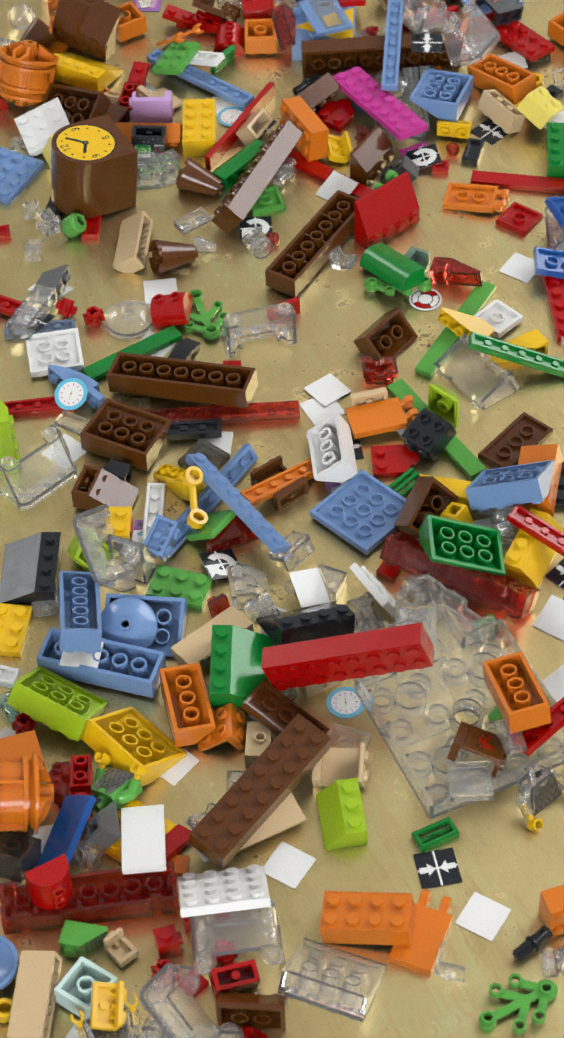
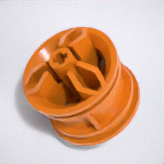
(26, 72)
(21, 796)

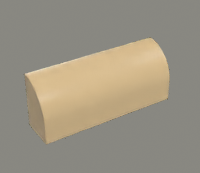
(133, 243)
(197, 645)
(284, 817)
(34, 994)

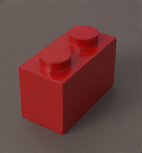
(234, 977)

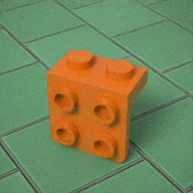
(229, 727)

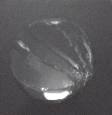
(20, 16)

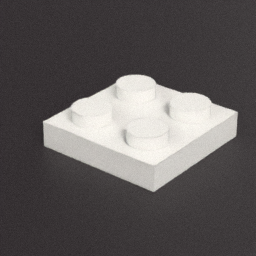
(500, 317)

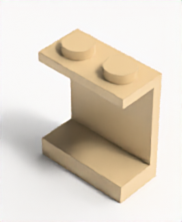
(341, 764)

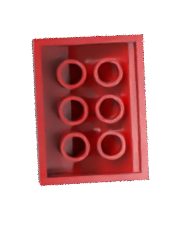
(385, 211)

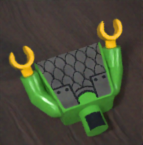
(114, 784)

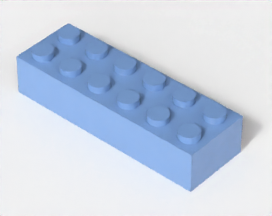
(79, 613)
(119, 667)

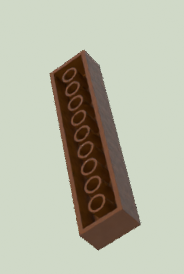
(366, 52)

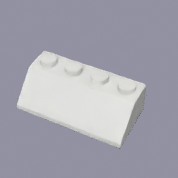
(332, 450)

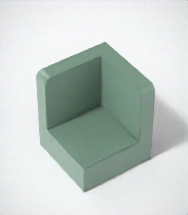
(419, 256)

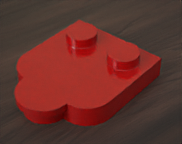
(337, 114)
(392, 460)

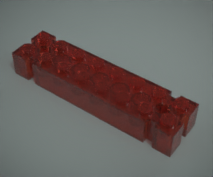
(482, 587)
(95, 899)

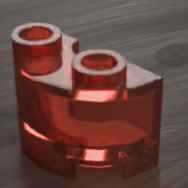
(379, 371)
(60, 778)

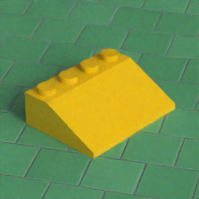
(84, 72)
(130, 739)

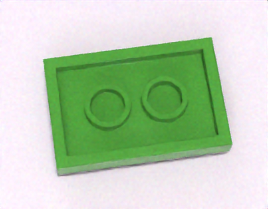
(176, 58)
(181, 584)

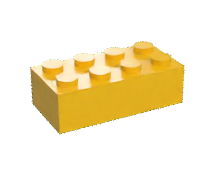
(198, 126)

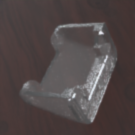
(427, 16)
(470, 38)
(257, 324)
(475, 375)
(39, 473)
(91, 531)
(234, 934)
(174, 1008)

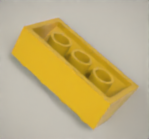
(529, 558)

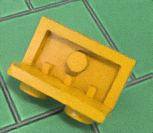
(457, 129)
(339, 148)
(121, 521)
(107, 1006)

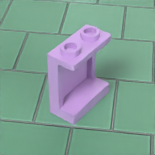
(152, 109)

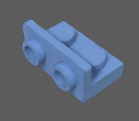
(163, 536)

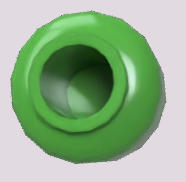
(73, 225)

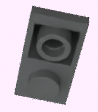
(401, 166)
(57, 278)
(104, 827)

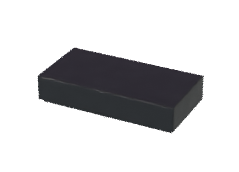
(473, 151)

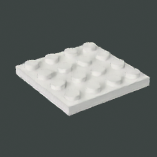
(223, 891)

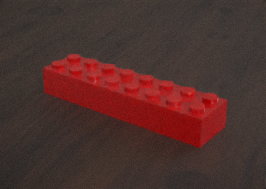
(348, 656)

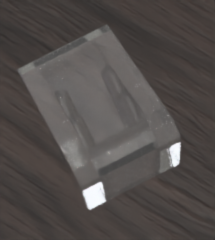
(334, 581)

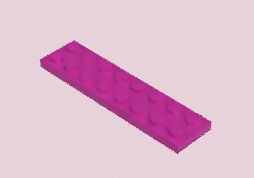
(380, 103)

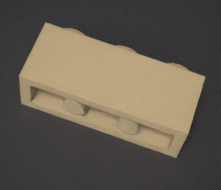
(501, 111)

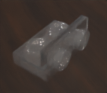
(300, 549)

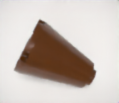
(39, 32)
(198, 179)
(170, 255)

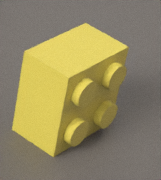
(540, 107)

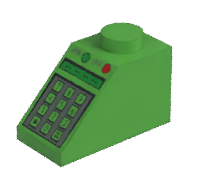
(81, 938)

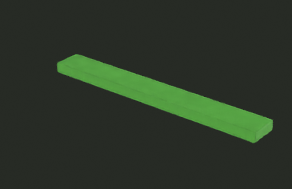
(471, 306)
(455, 449)

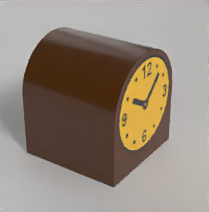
(92, 168)

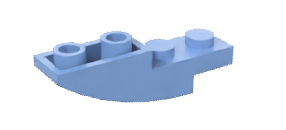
(59, 373)

